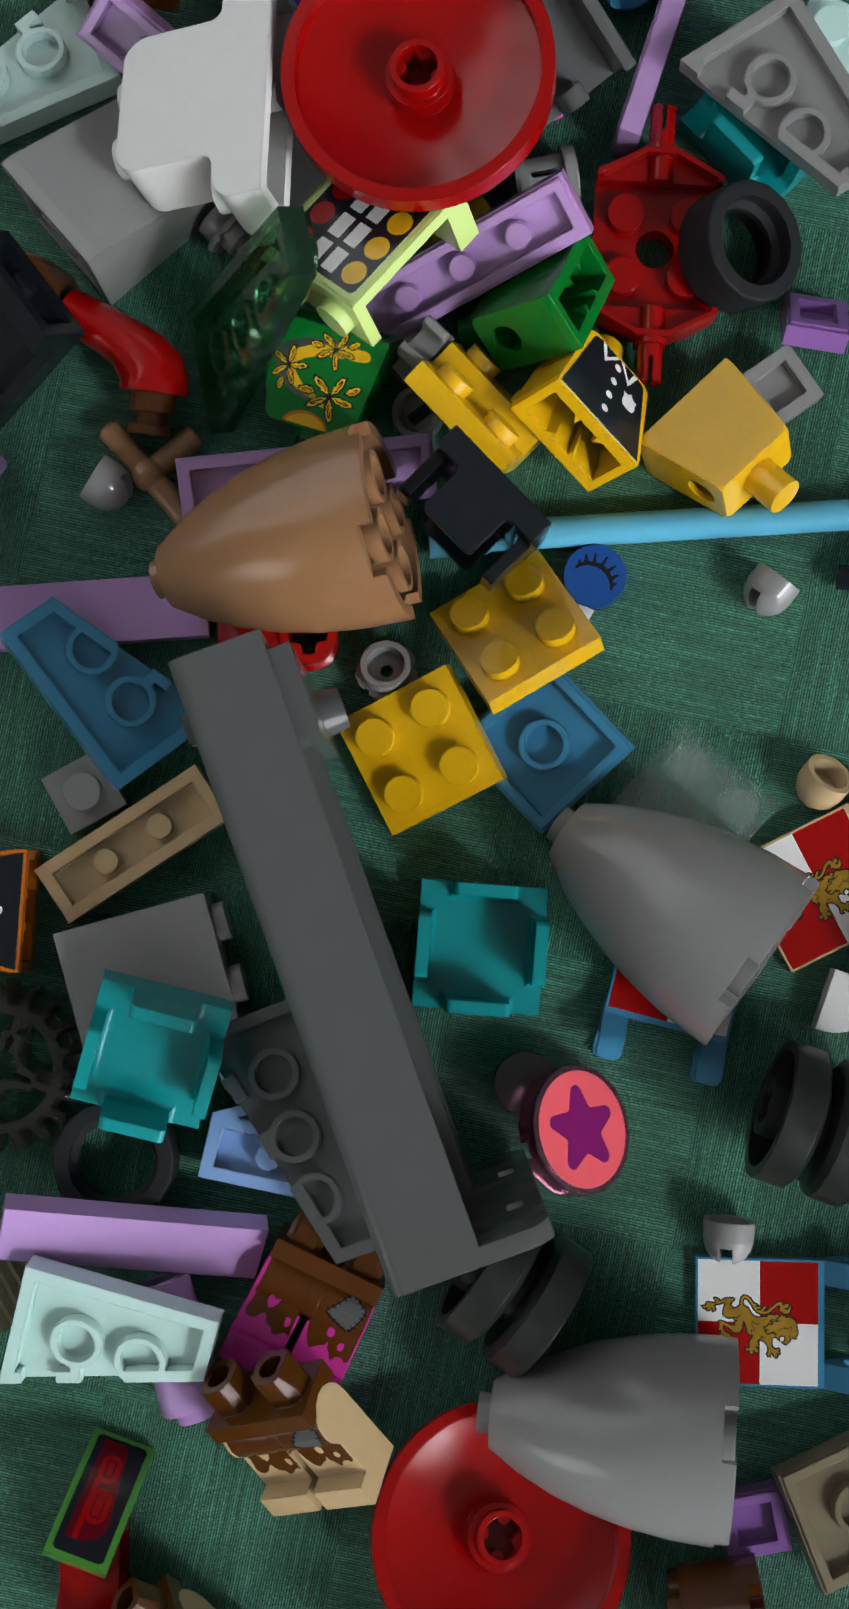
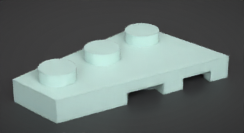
(50, 70)
(98, 1325)

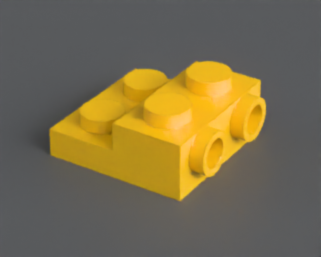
(465, 393)

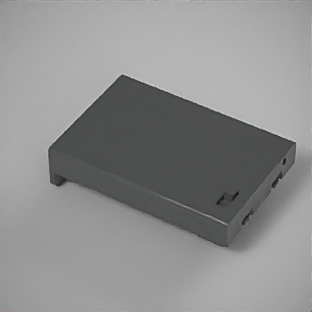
(265, 757)

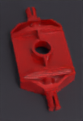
(643, 201)

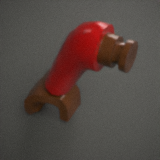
(140, 355)

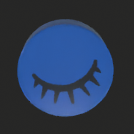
(594, 576)

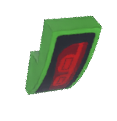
(99, 1502)

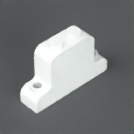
(210, 114)

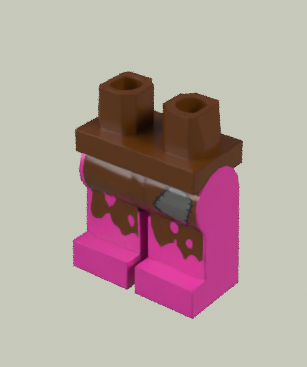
(306, 1282)

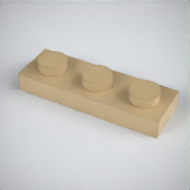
(131, 844)

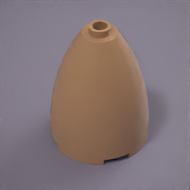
(298, 542)

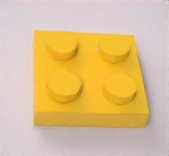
(517, 633)
(422, 749)

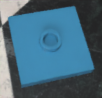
(553, 749)

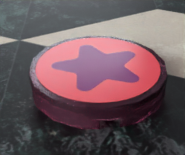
(574, 1130)

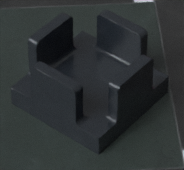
(475, 508)

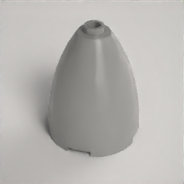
(677, 905)
(628, 1431)

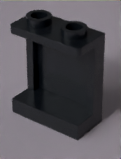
(33, 328)

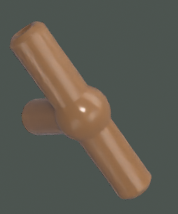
(151, 472)

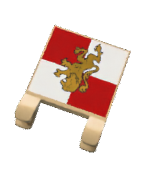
(823, 853)

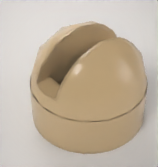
(822, 782)

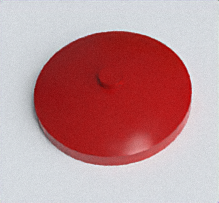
(418, 95)
(477, 1535)

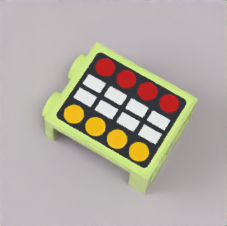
(365, 248)

